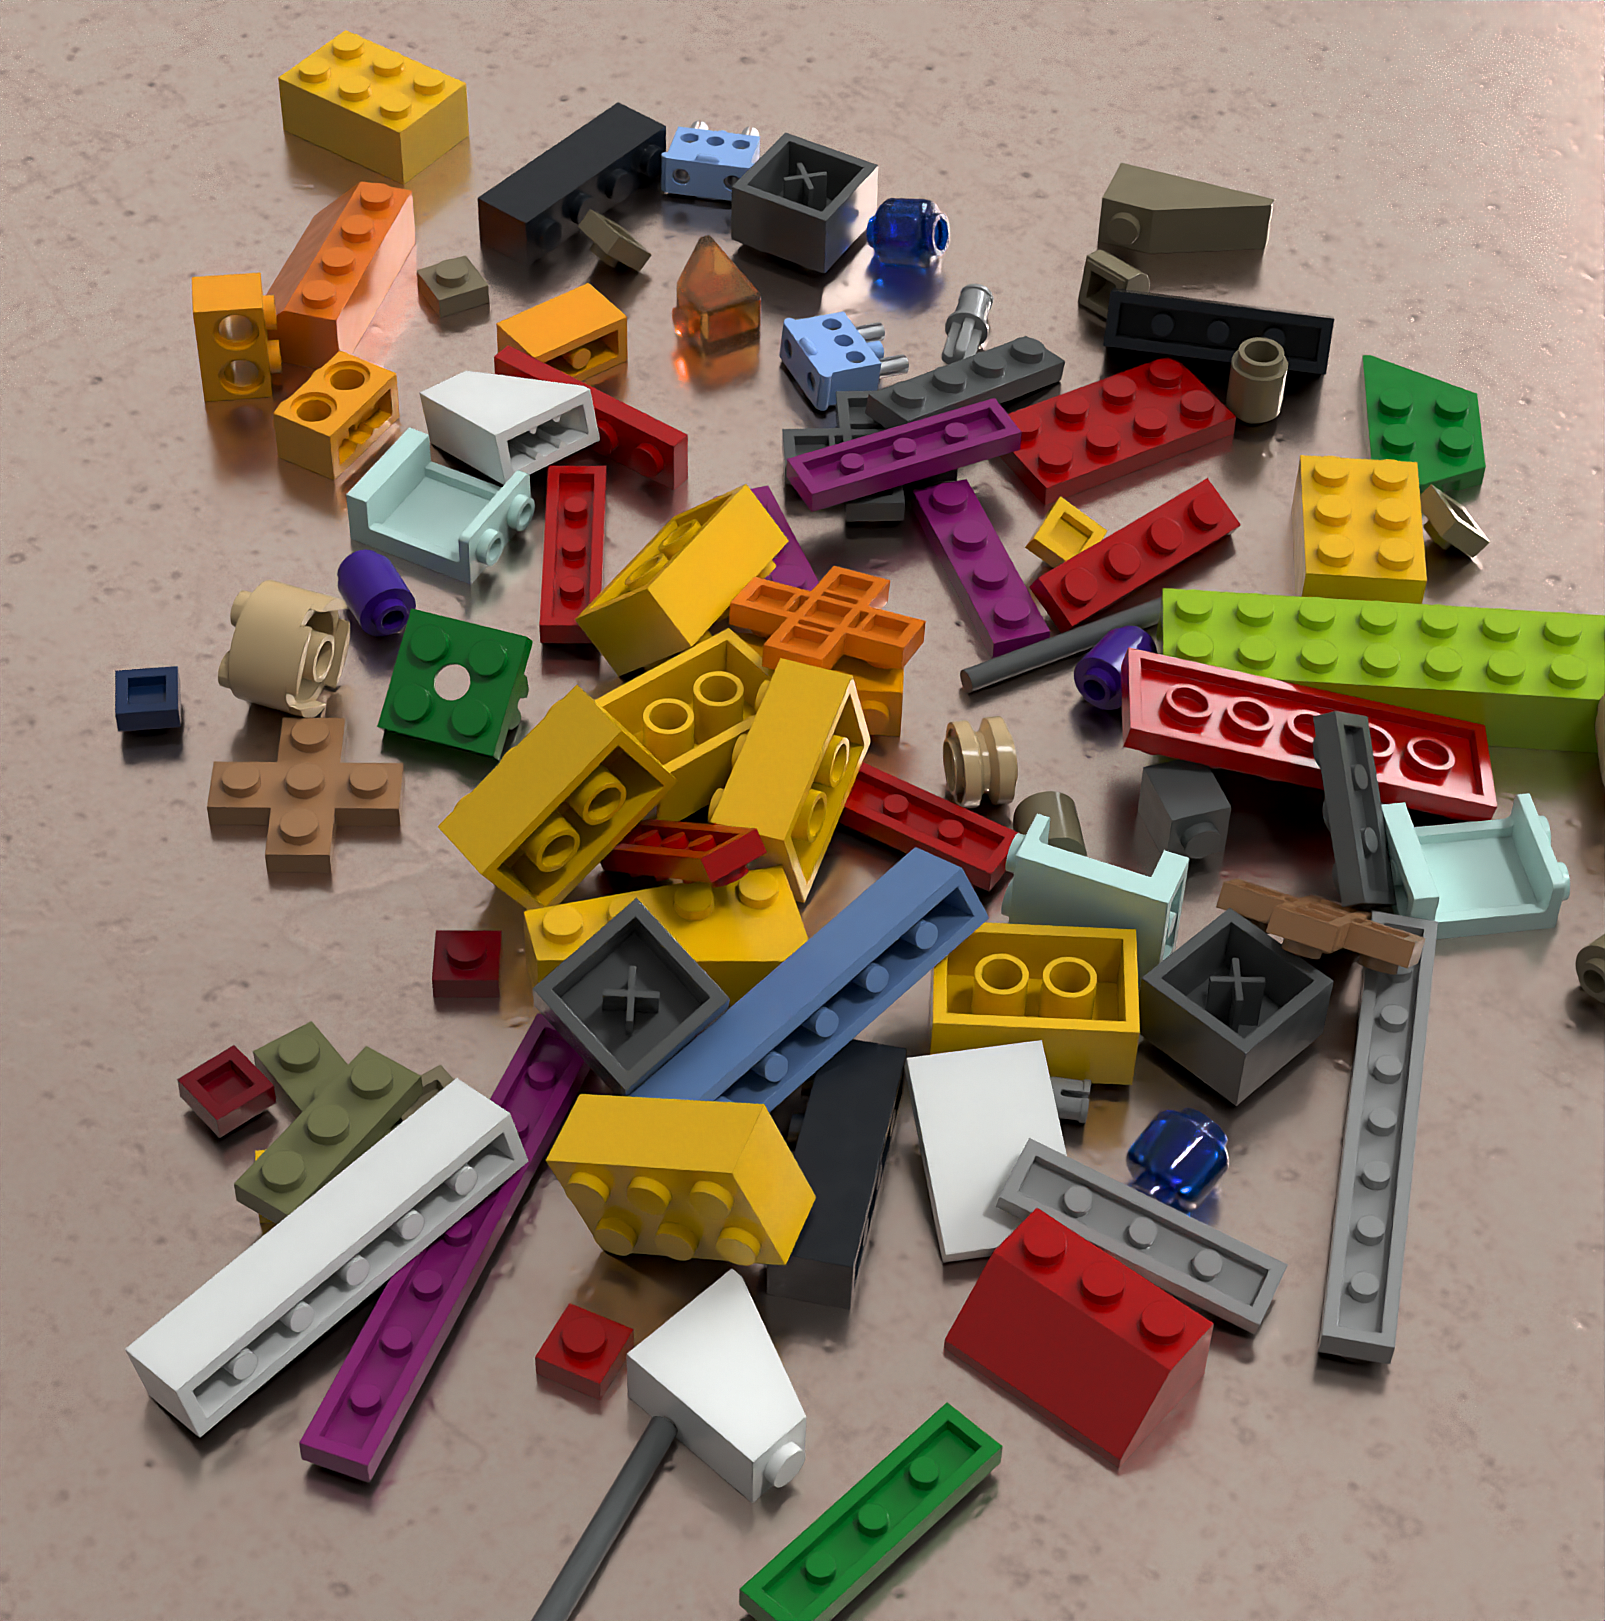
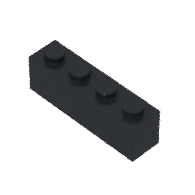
(556, 190)
(1214, 328)
(843, 1155)

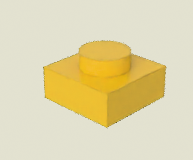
(1064, 534)

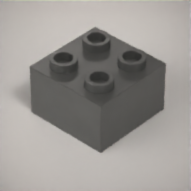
(804, 202)
(629, 999)
(1233, 1005)

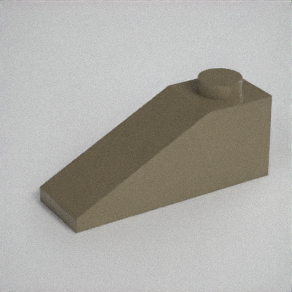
(1178, 214)

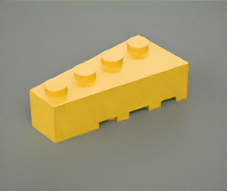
(729, 930)

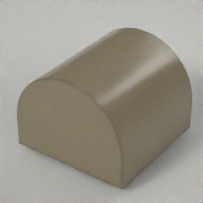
(1104, 273)
(1064, 820)

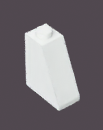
(508, 421)
(723, 1389)

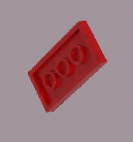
(1115, 428)

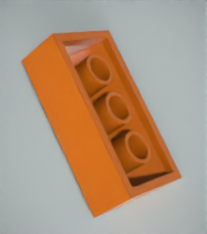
(341, 273)

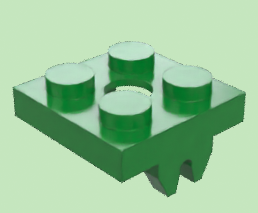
(489, 707)

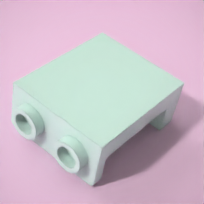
(436, 512)
(1477, 872)
(1079, 891)

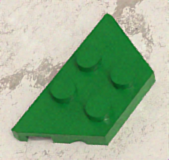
(1422, 422)

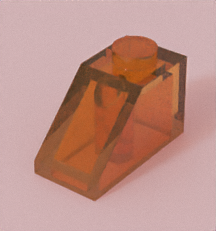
(715, 302)

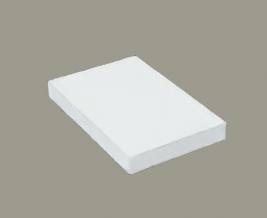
(971, 1128)

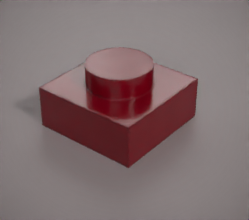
(467, 964)
(226, 1091)

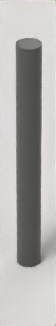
(1056, 647)
(607, 1521)

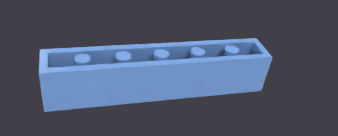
(827, 988)

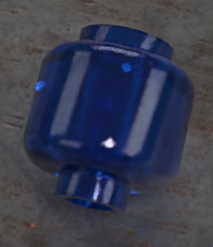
(908, 233)
(1179, 1158)

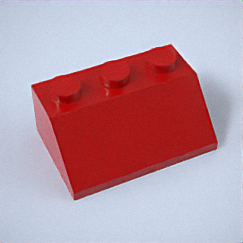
(1080, 1337)

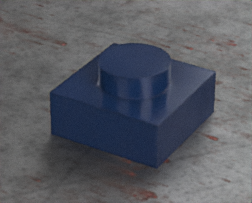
(147, 698)

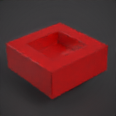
(584, 1351)

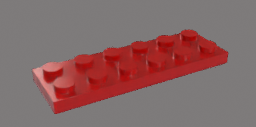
(1269, 732)

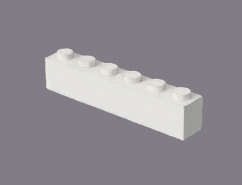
(327, 1256)

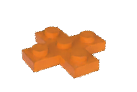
(832, 620)

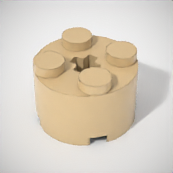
(285, 647)

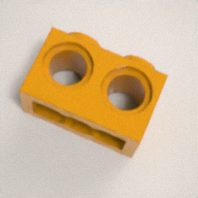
(233, 337)
(336, 415)

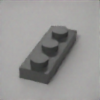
(1353, 811)

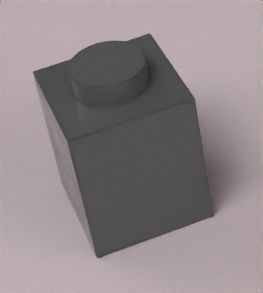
(1184, 808)

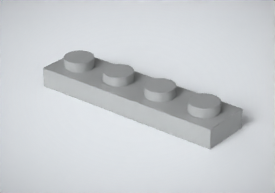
(1146, 1235)

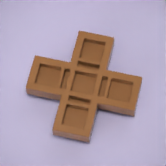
(306, 794)
(1321, 926)

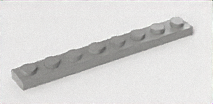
(1378, 1155)

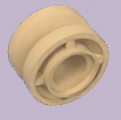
(980, 762)

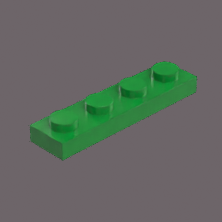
(873, 1521)

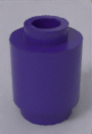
(375, 592)
(1099, 671)

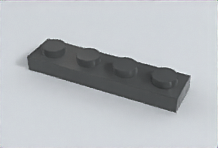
(994, 373)

